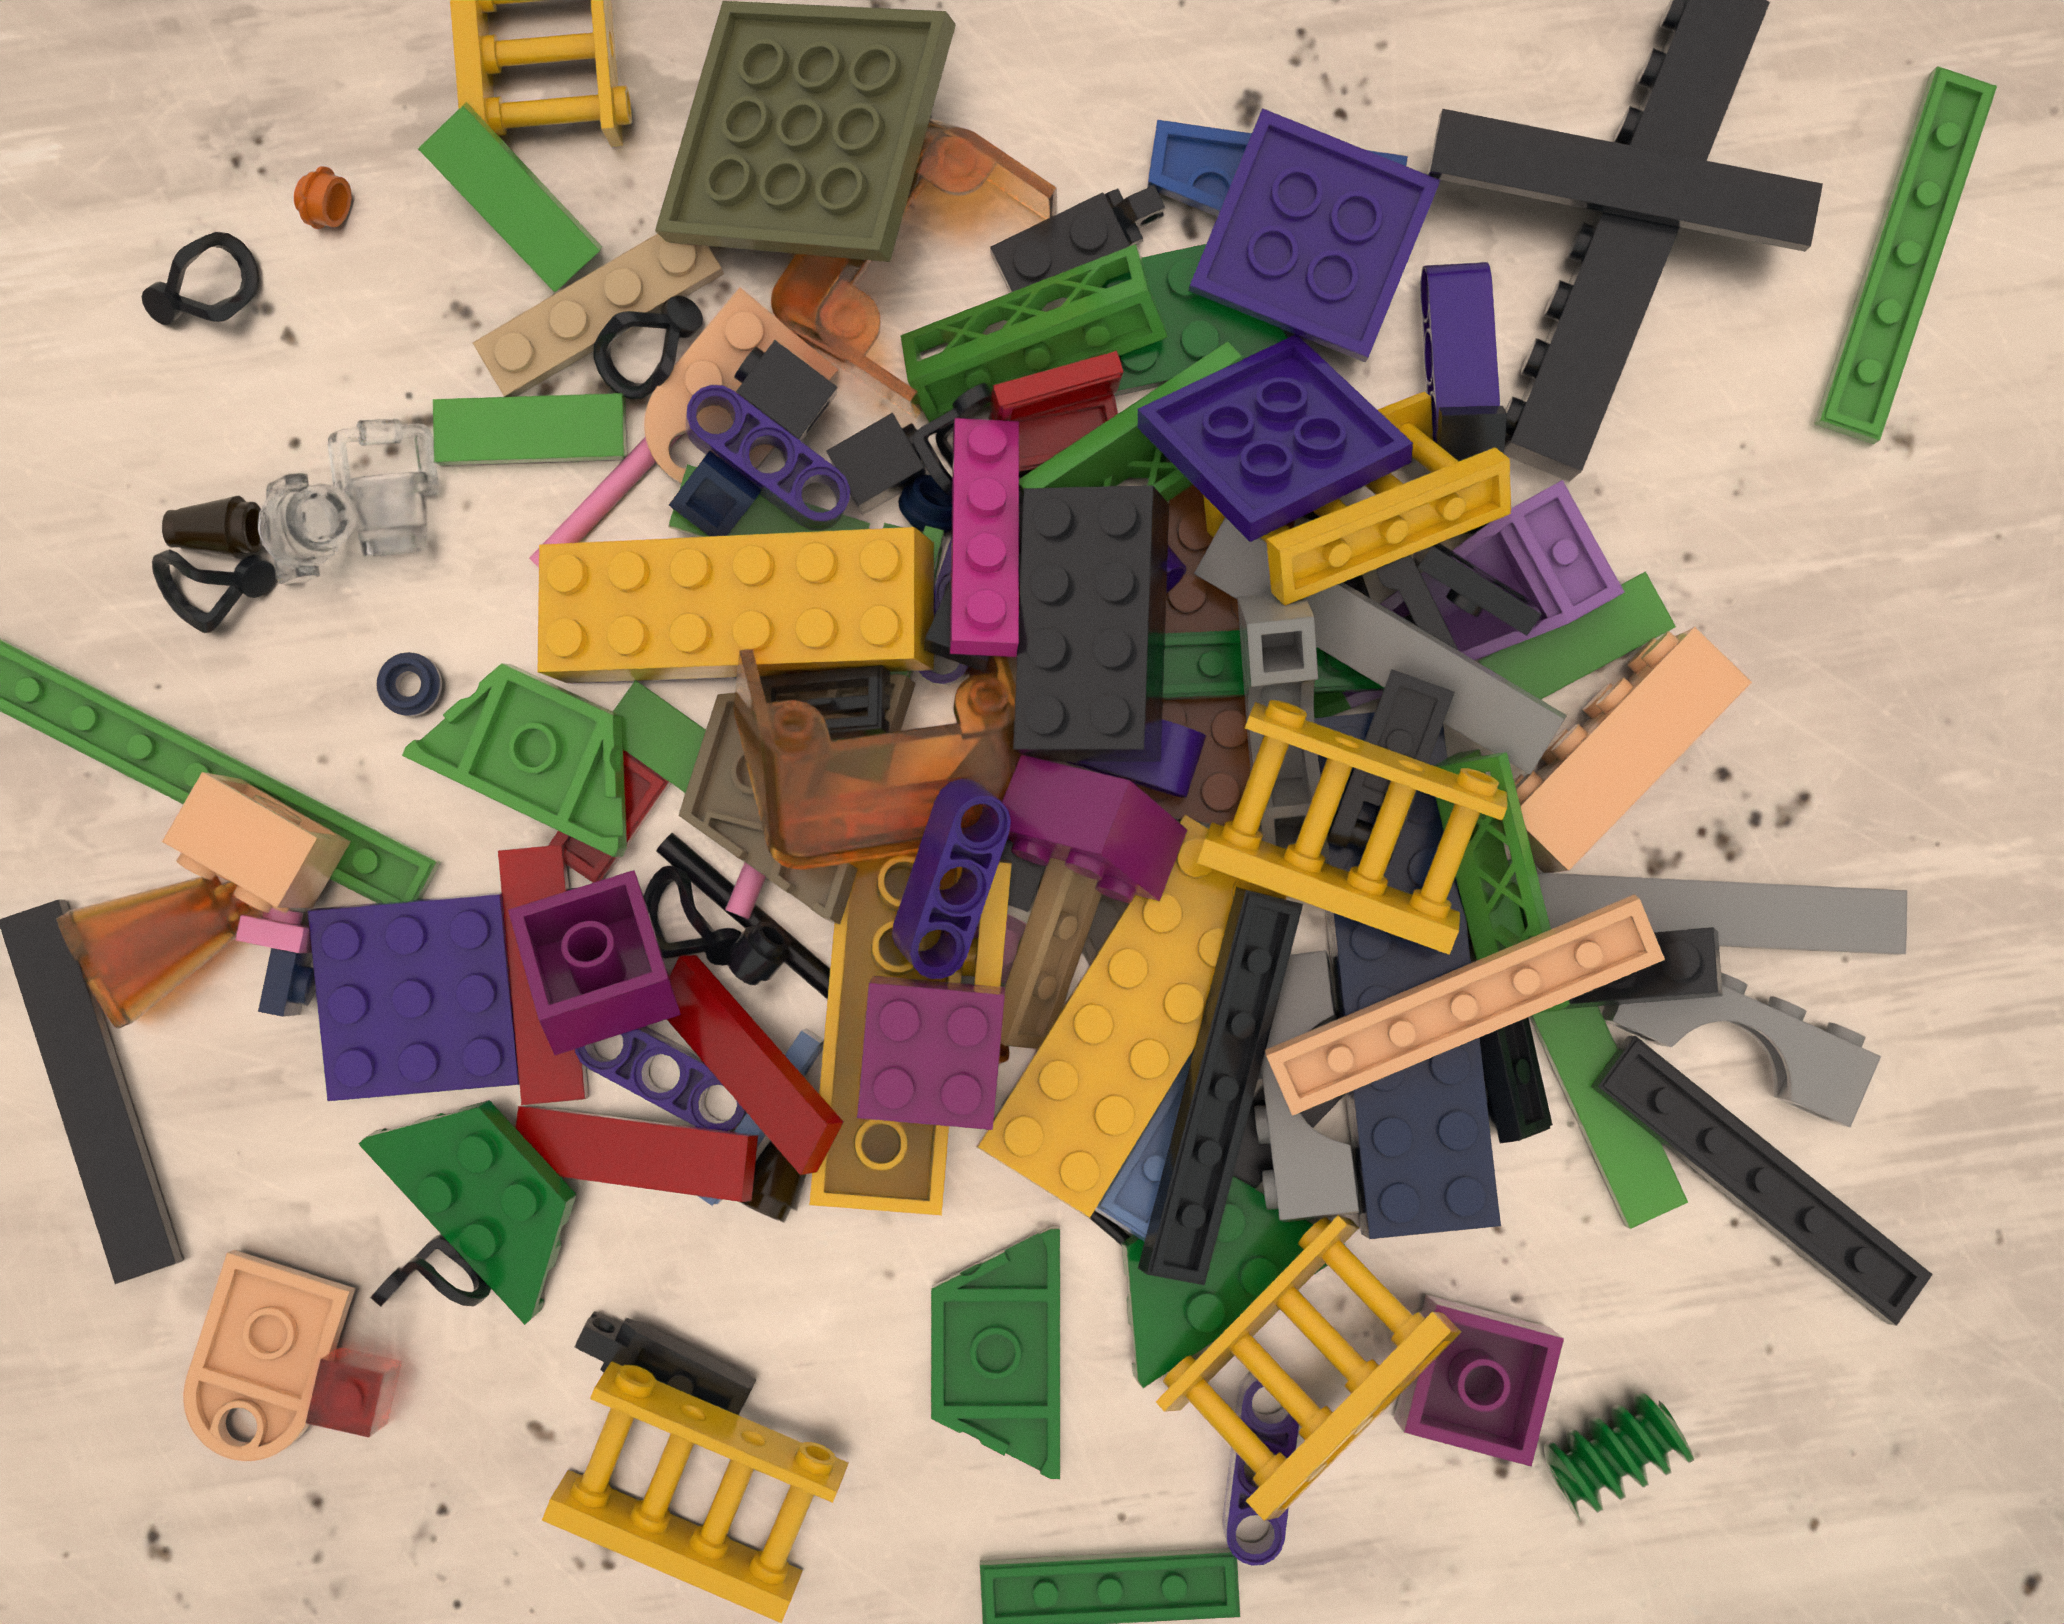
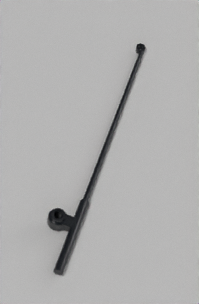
(767, 946)

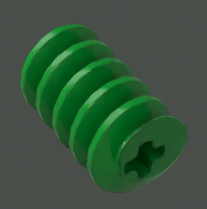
(1615, 1453)

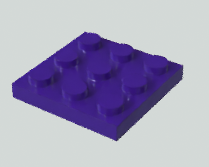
(1314, 235)
(1274, 437)
(413, 996)

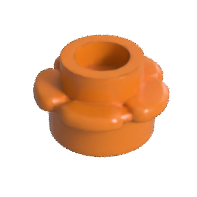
(322, 198)

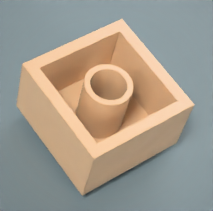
(254, 842)

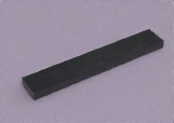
(1625, 180)
(1220, 1087)
(90, 1095)
(1762, 1180)

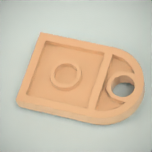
(714, 361)
(261, 1353)

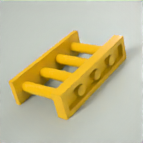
(481, 55)
(1394, 520)
(1363, 890)
(1371, 1385)
(673, 1545)

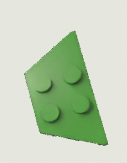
(535, 754)

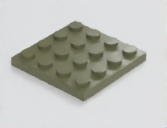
(806, 129)

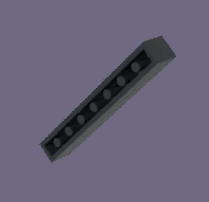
(1623, 255)

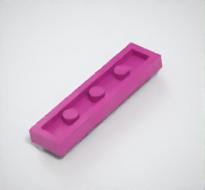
(985, 538)

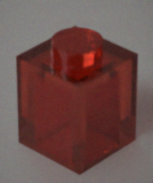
(353, 1392)

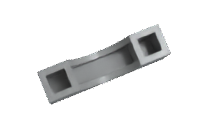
(1281, 666)
(1810, 1066)
(1310, 1171)

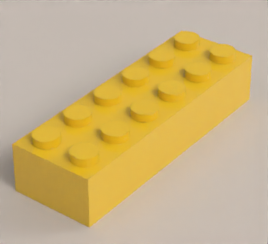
(700, 600)
(1119, 1036)
(871, 1160)

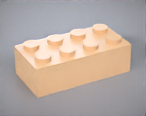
(1624, 745)

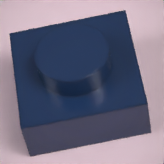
(715, 496)
(287, 983)

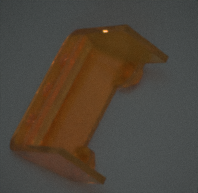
(820, 293)
(874, 792)

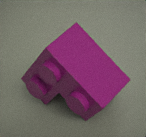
(1095, 825)

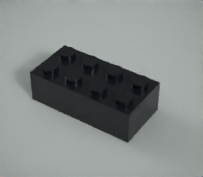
(1092, 624)

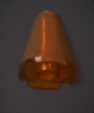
(150, 941)

